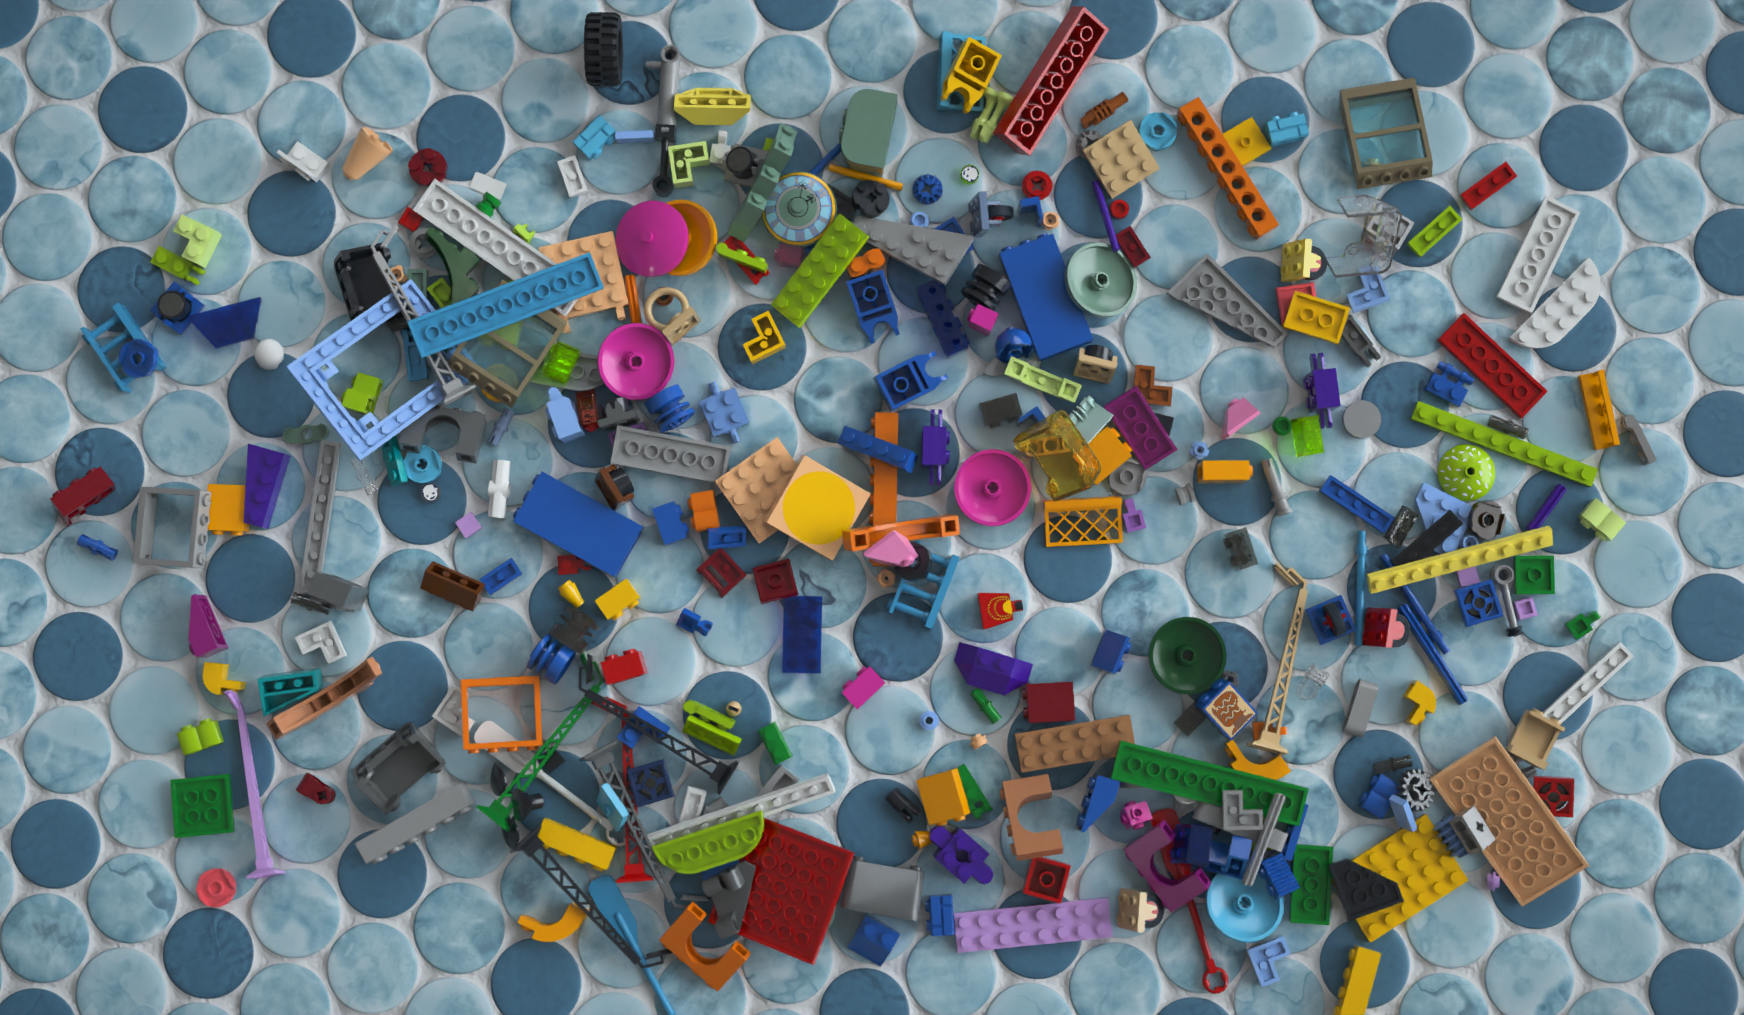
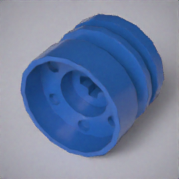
(670, 410)
(549, 657)

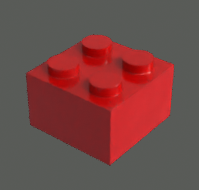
(623, 668)
(1046, 879)

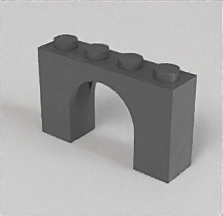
(470, 424)

